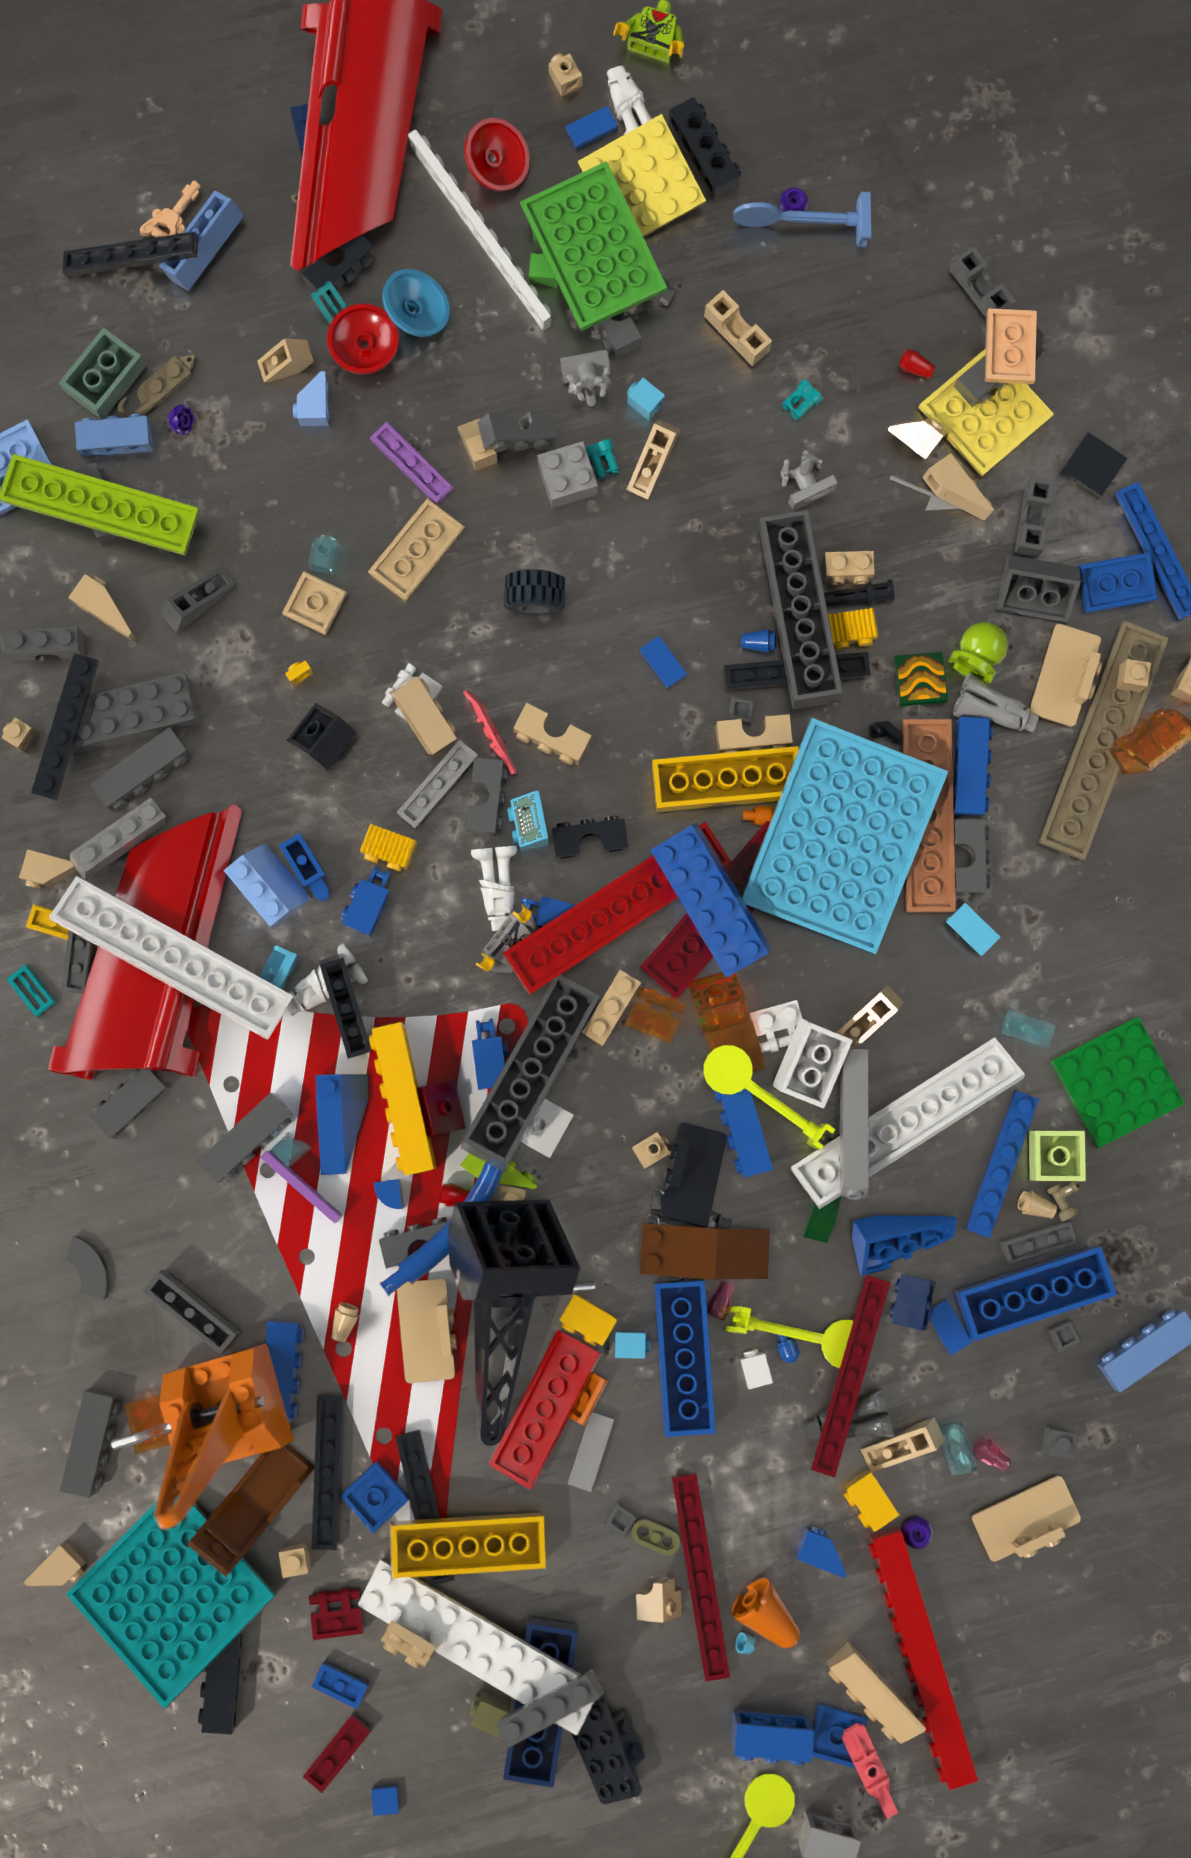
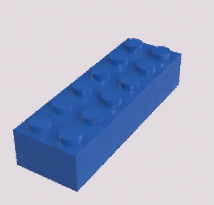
(711, 900)
(1035, 1293)
(684, 1358)

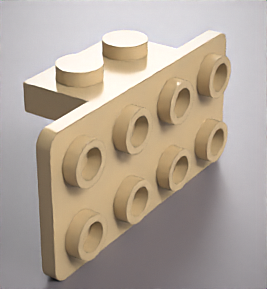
(1066, 675)
(426, 1331)
(1027, 1520)

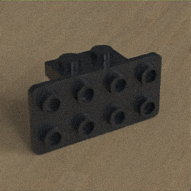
(692, 1174)
(610, 1753)

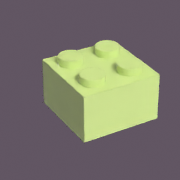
(1057, 1155)

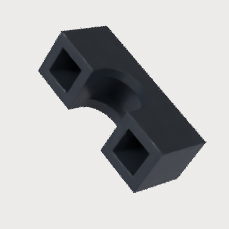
(356, 253)
(610, 832)

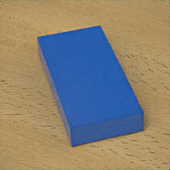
(591, 127)
(663, 662)
(948, 1327)

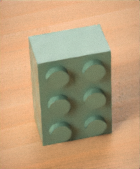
(103, 374)

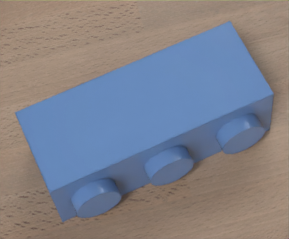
(113, 435)

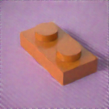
(588, 1399)

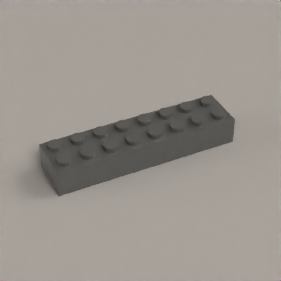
(800, 609)
(530, 1072)

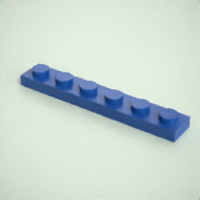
(1153, 540)
(1002, 1164)

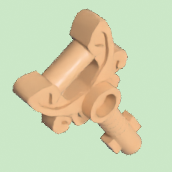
(171, 218)

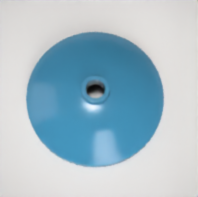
(422, 296)

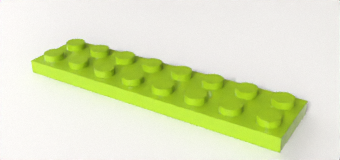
(99, 504)

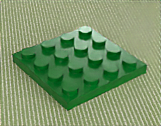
(1117, 1082)

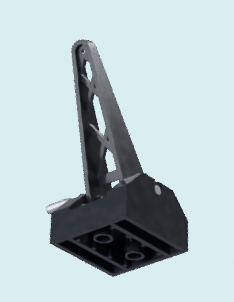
(539, 1267)

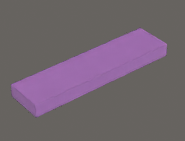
(411, 463)
(302, 1186)

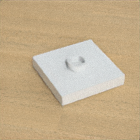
(547, 1128)

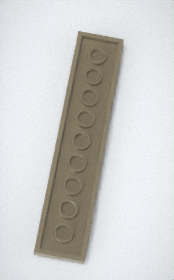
(1091, 766)

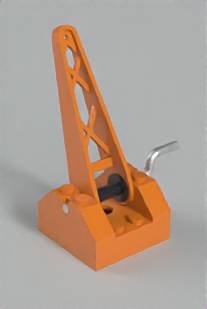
(211, 1434)

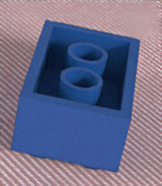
(772, 1737)

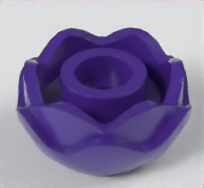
(793, 194)
(181, 419)
(911, 1527)

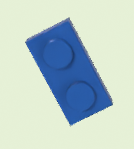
(340, 1685)

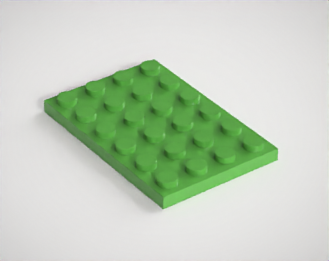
(593, 246)

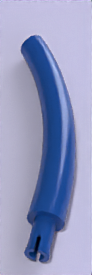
(438, 1246)

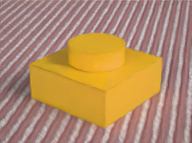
(298, 672)

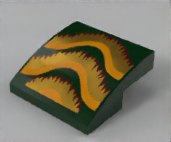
(920, 679)

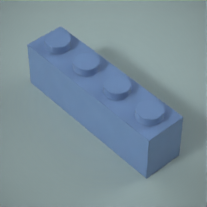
(213, 227)
(1147, 1350)

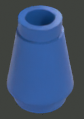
(759, 640)

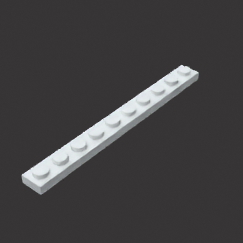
(475, 222)

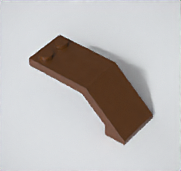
(705, 1252)
(250, 1508)

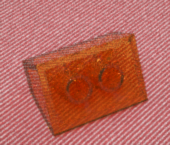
(1152, 741)

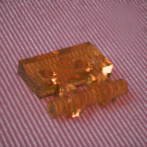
(651, 1021)

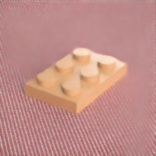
(1010, 346)

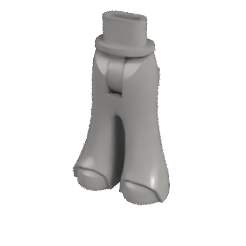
(983, 701)

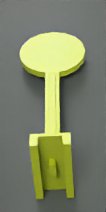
(730, 1071)
(832, 1341)
(769, 1804)

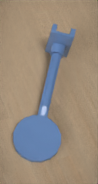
(764, 214)

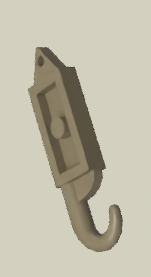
(161, 385)

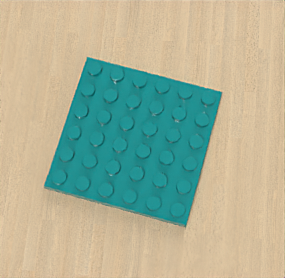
(167, 1604)

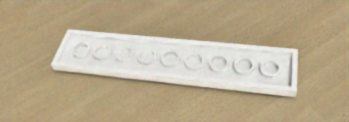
(171, 957)
(915, 1117)
(469, 1639)

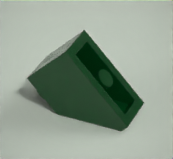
(821, 1221)

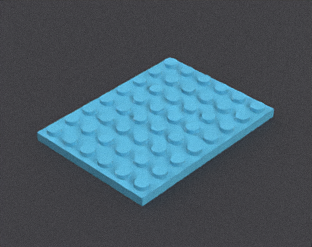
(843, 836)

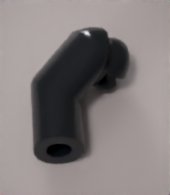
(883, 729)

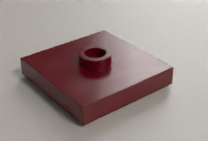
(441, 1108)

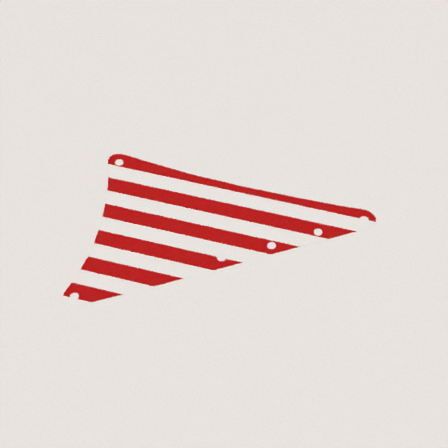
(348, 1252)

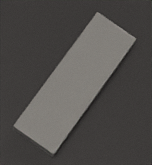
(590, 1451)

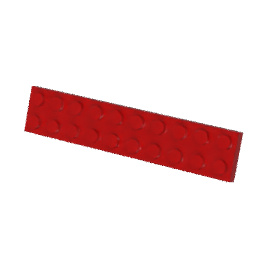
(596, 921)

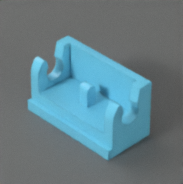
(973, 929)
(279, 967)

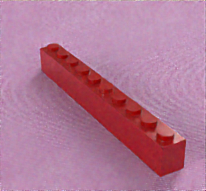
(923, 1658)

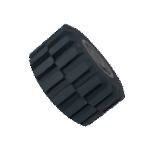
(534, 592)

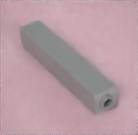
(854, 1125)

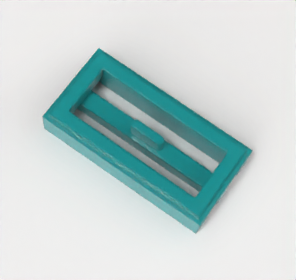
(322, 291)
(44, 1006)

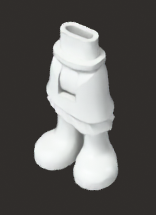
(627, 98)
(497, 896)
(312, 989)

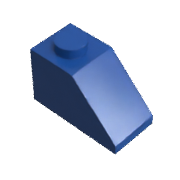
(819, 1551)

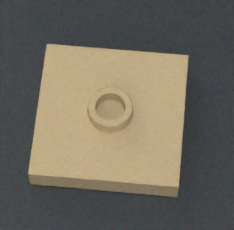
(314, 603)

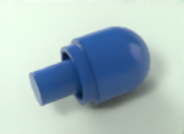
(788, 1349)

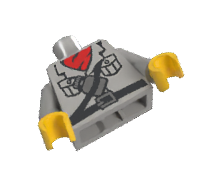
(511, 932)

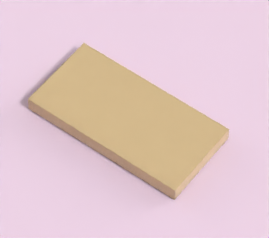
(416, 550)

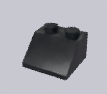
(322, 736)

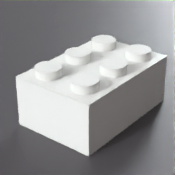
(812, 1063)

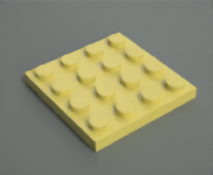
(650, 174)
(988, 430)

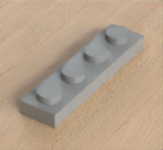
(437, 784)

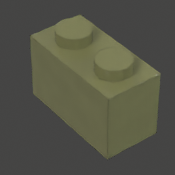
(488, 1710)

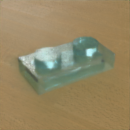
(1027, 1029)
(957, 1448)

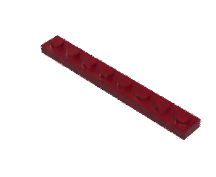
(850, 1376)
(700, 1577)

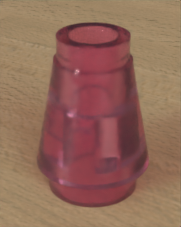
(721, 1301)
(990, 1454)

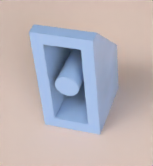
(313, 402)

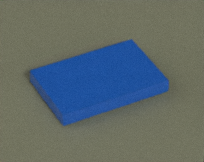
(1117, 582)

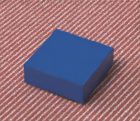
(385, 1800)

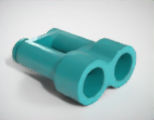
(808, 393)
(599, 450)

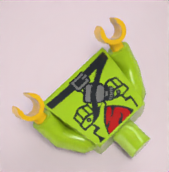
(653, 33)

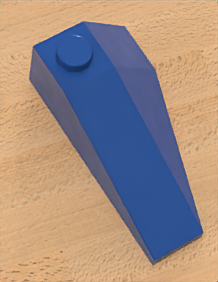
(340, 1111)
(887, 1238)

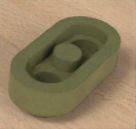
(654, 1538)

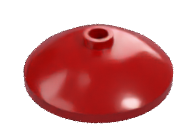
(506, 149)
(359, 325)

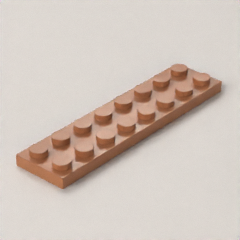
(932, 872)

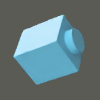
(645, 398)
(631, 1344)

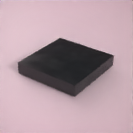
(1094, 465)

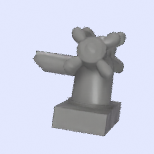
(586, 372)
(809, 486)

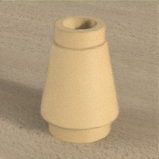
(1035, 1205)
(344, 1320)

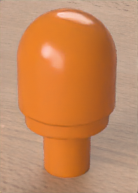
(759, 814)

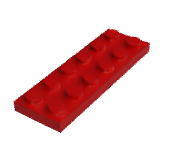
(545, 1409)

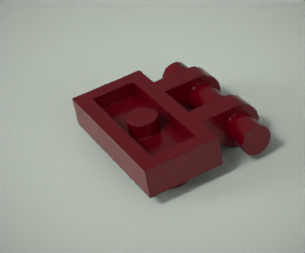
(336, 1622)

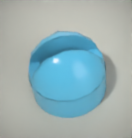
(745, 1643)

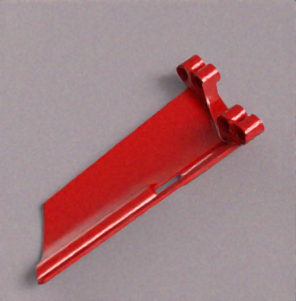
(358, 158)
(125, 1012)

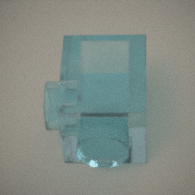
(324, 555)

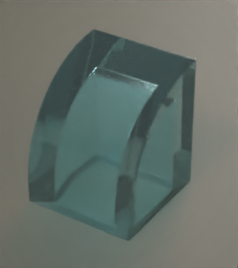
(291, 1151)

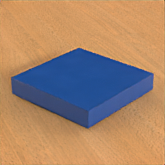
(375, 1497)
(828, 1731)

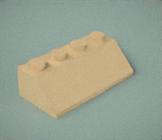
(875, 1693)

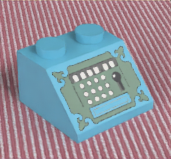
(529, 821)

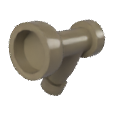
(1059, 1194)

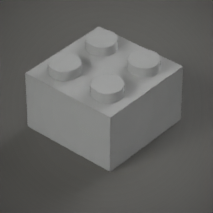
(567, 474)
(827, 1838)

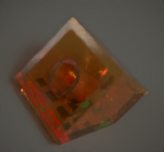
(718, 1002)

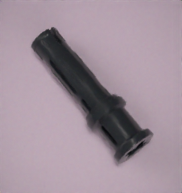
(869, 593)

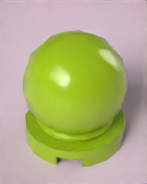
(981, 649)

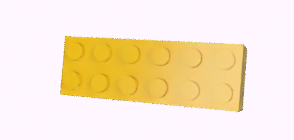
(721, 778)
(400, 1090)
(467, 1545)

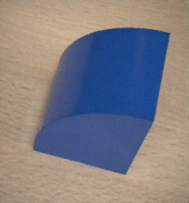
(390, 1193)

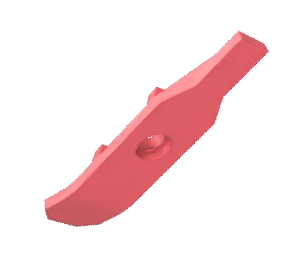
(490, 730)
(865, 1757)

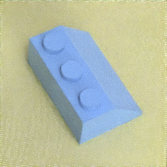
(267, 885)

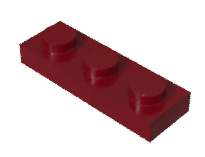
(337, 1753)

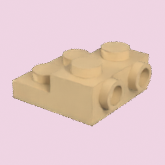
(407, 1643)

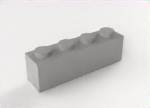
(117, 839)

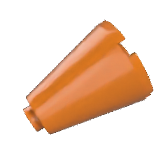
(766, 1614)

